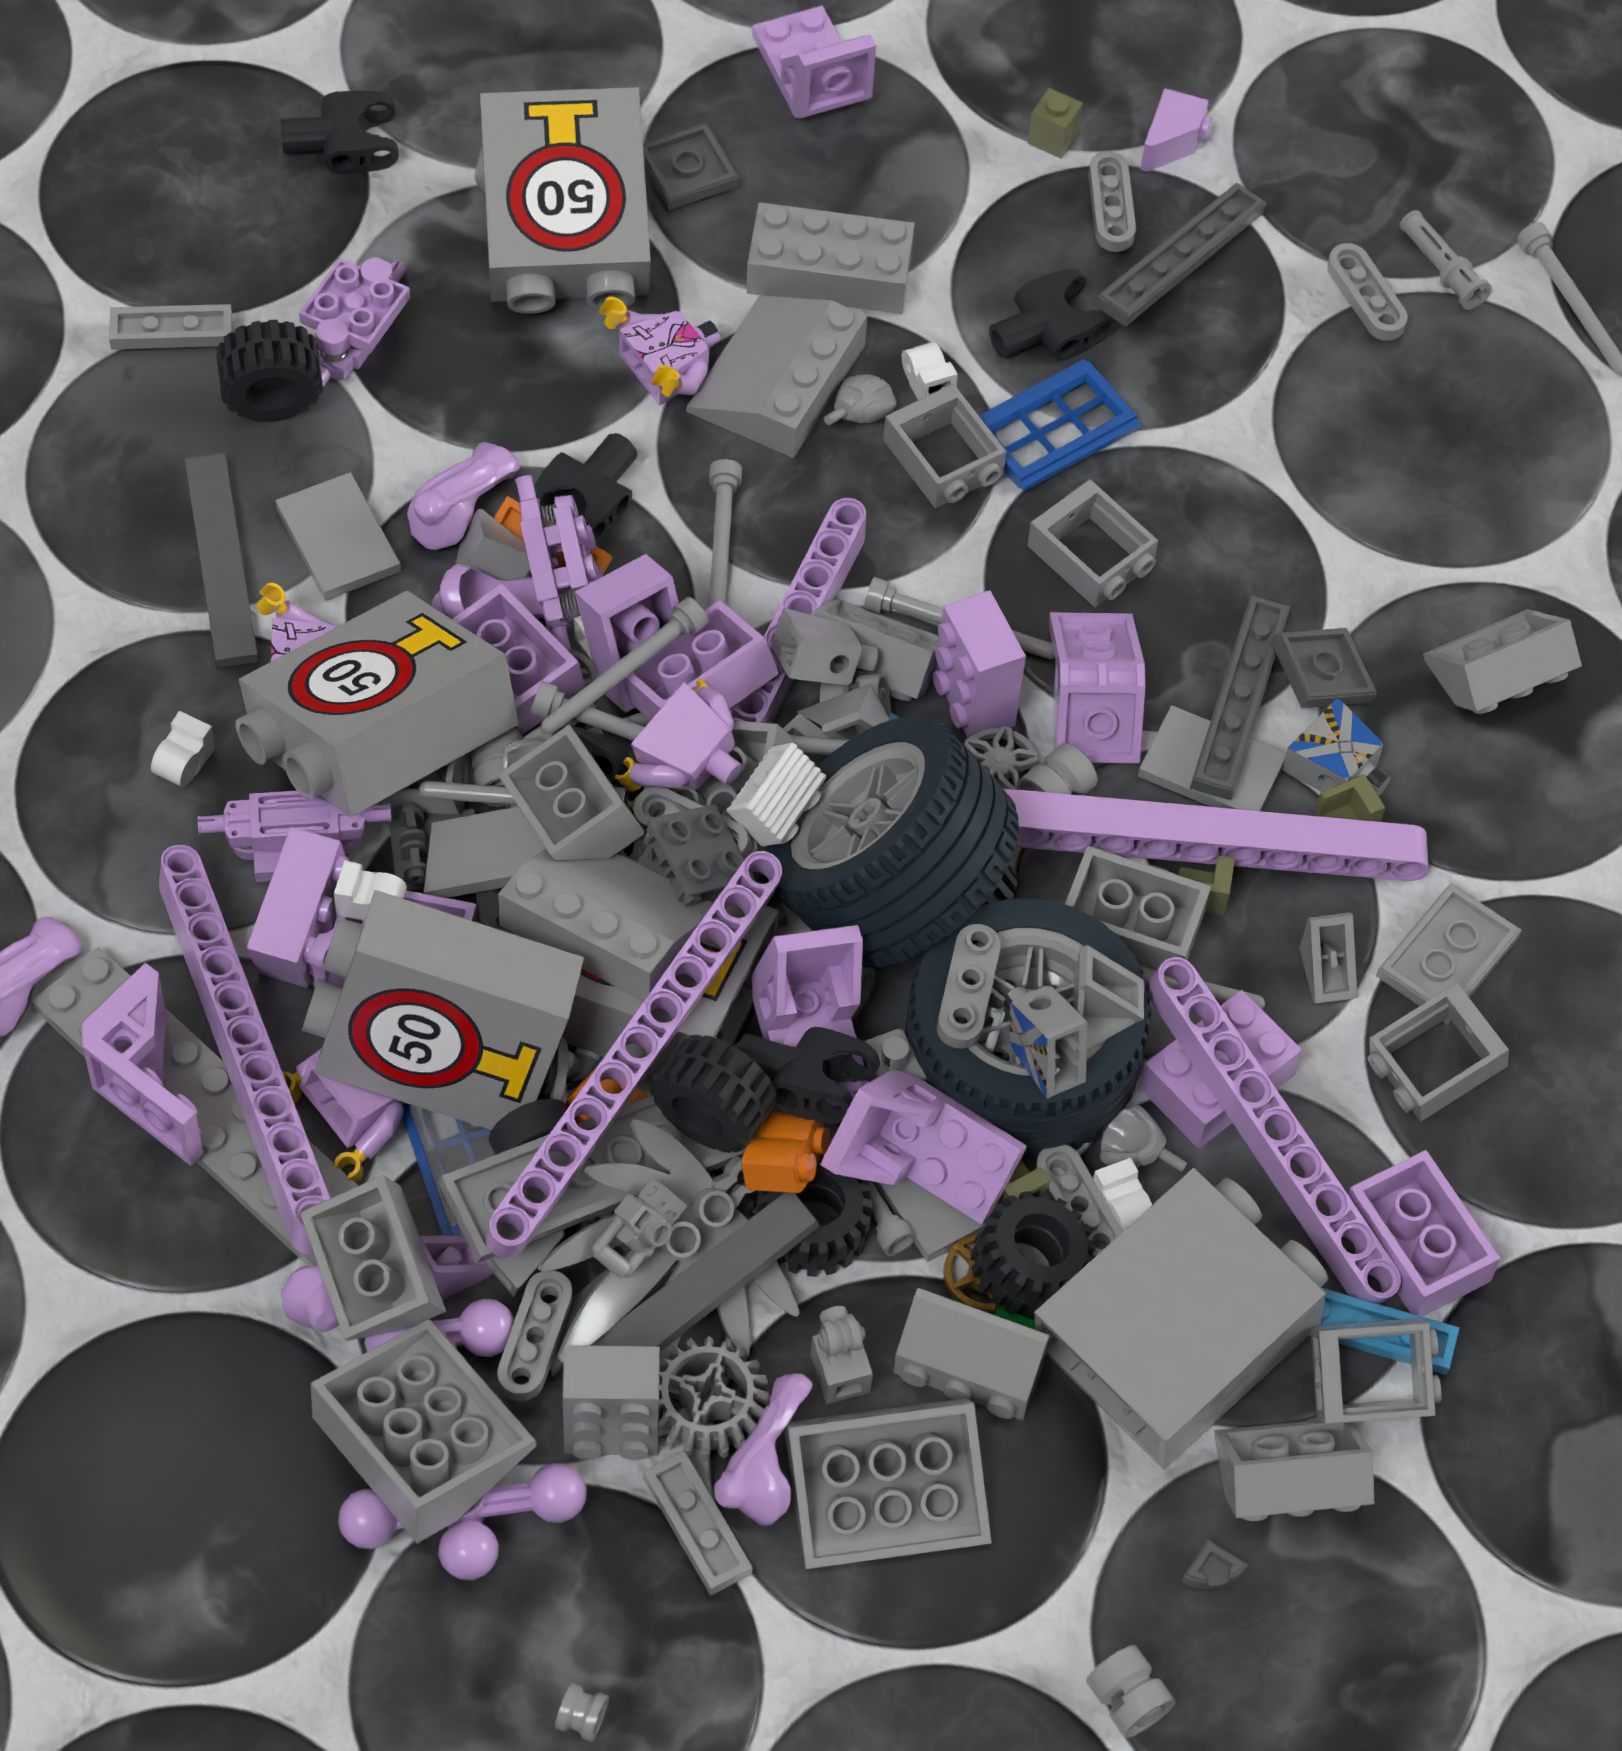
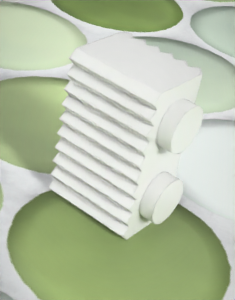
(777, 795)

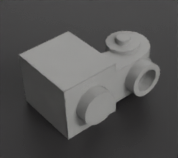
(840, 1356)

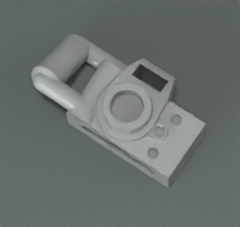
(641, 1226)

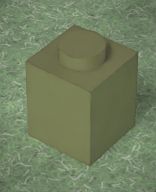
(1055, 123)

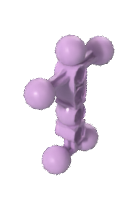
(468, 1546)

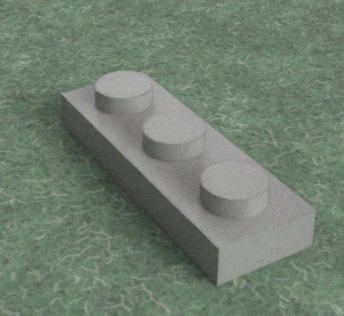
(169, 326)
(697, 1523)

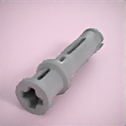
(1454, 270)

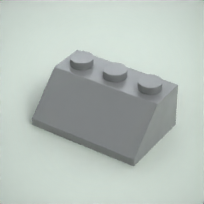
(903, 650)
(1505, 659)
(570, 800)
(372, 1260)
(970, 1354)
(1294, 1468)

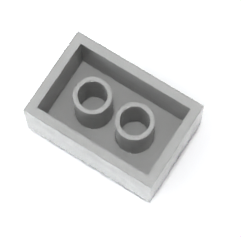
(1141, 904)
(611, 1401)

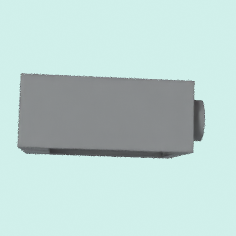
(929, 415)
(1071, 512)
(1473, 1026)
(1328, 1376)

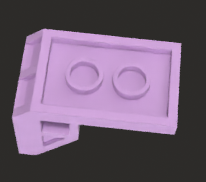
(814, 64)
(1098, 685)
(809, 984)
(126, 1063)
(917, 1132)

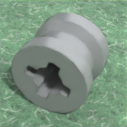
(581, 1712)

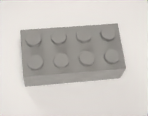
(830, 257)

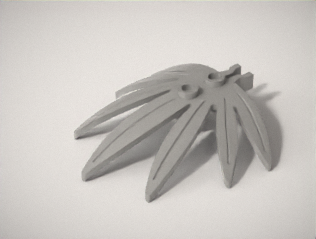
(702, 1225)

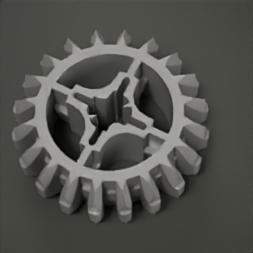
(739, 1413)

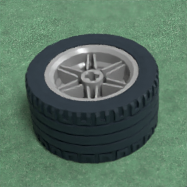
(899, 840)
(1036, 951)

